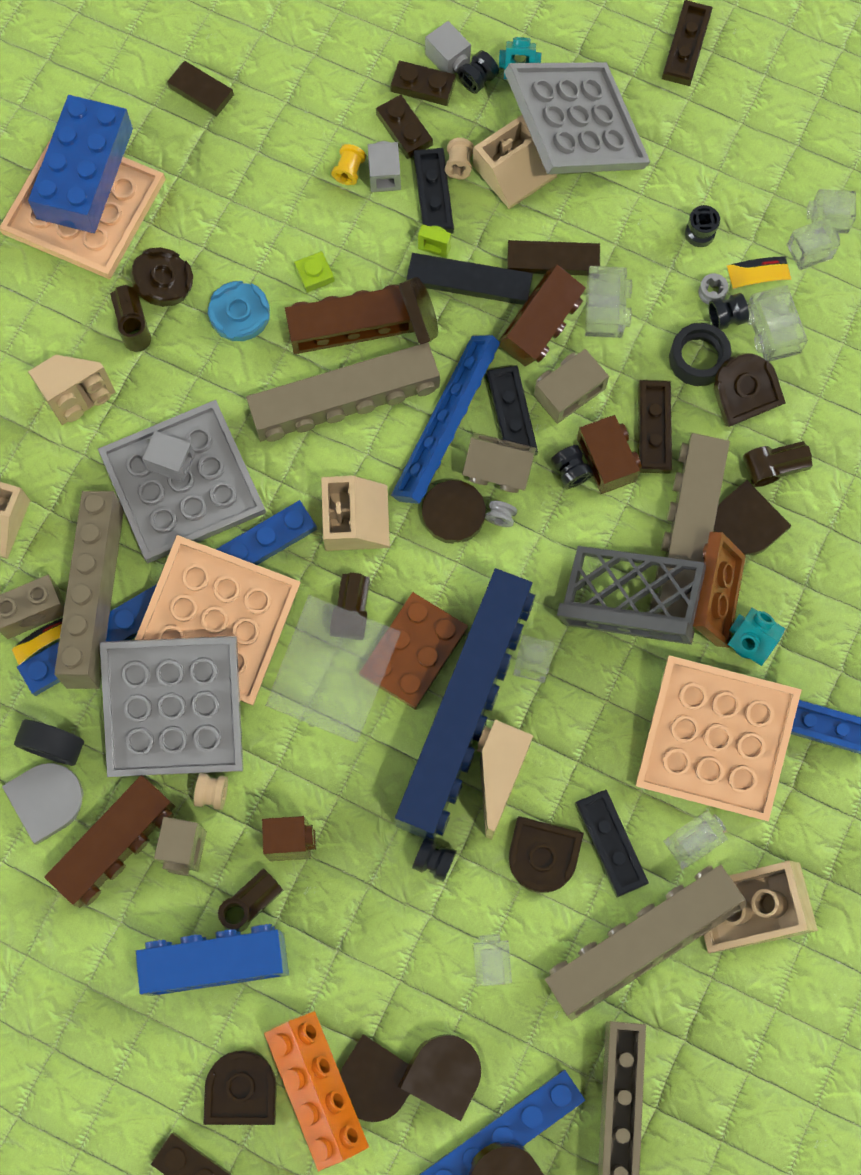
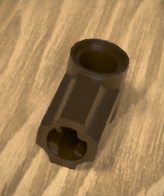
(130, 318)
(769, 464)
(354, 593)
(252, 899)

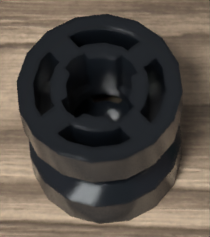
(478, 72)
(702, 233)
(729, 311)
(571, 466)
(434, 859)

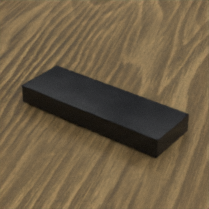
(433, 188)
(511, 406)
(611, 843)

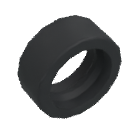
(706, 333)
(49, 742)

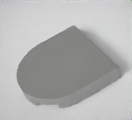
(45, 799)

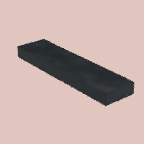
(471, 278)

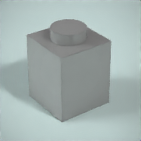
(447, 48)
(384, 166)
(168, 456)

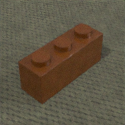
(542, 316)

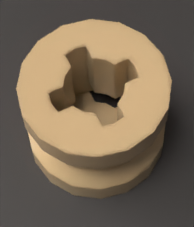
(210, 791)

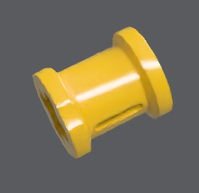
(348, 164)

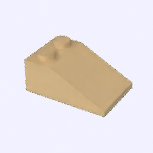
(501, 759)
(774, 908)

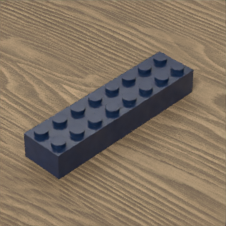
(461, 711)

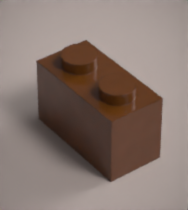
(609, 454)
(288, 838)

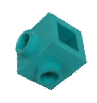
(519, 46)
(755, 635)

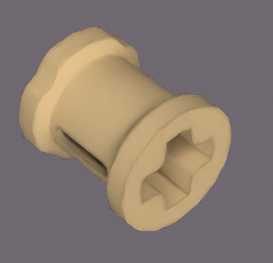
(459, 158)

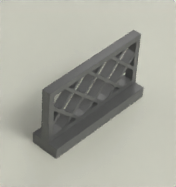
(631, 622)

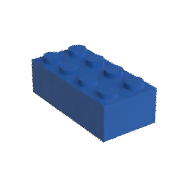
(81, 164)
(211, 962)

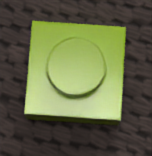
(434, 240)
(314, 271)

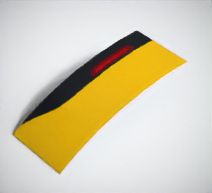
(758, 271)
(37, 640)

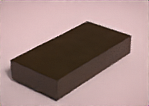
(200, 88)

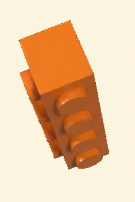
(316, 1091)

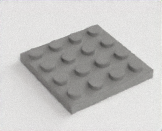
(576, 117)
(210, 499)
(171, 706)

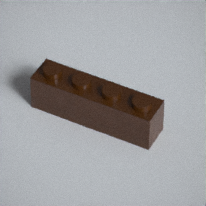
(347, 319)
(110, 842)

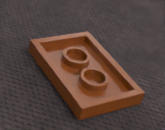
(719, 589)
(422, 649)

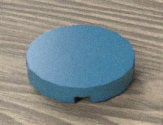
(238, 311)

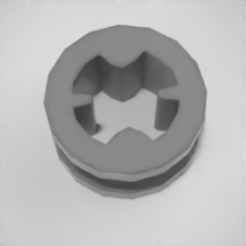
(713, 280)
(501, 514)

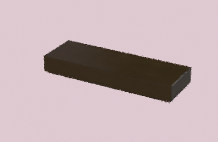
(687, 43)
(541, 256)
(655, 426)

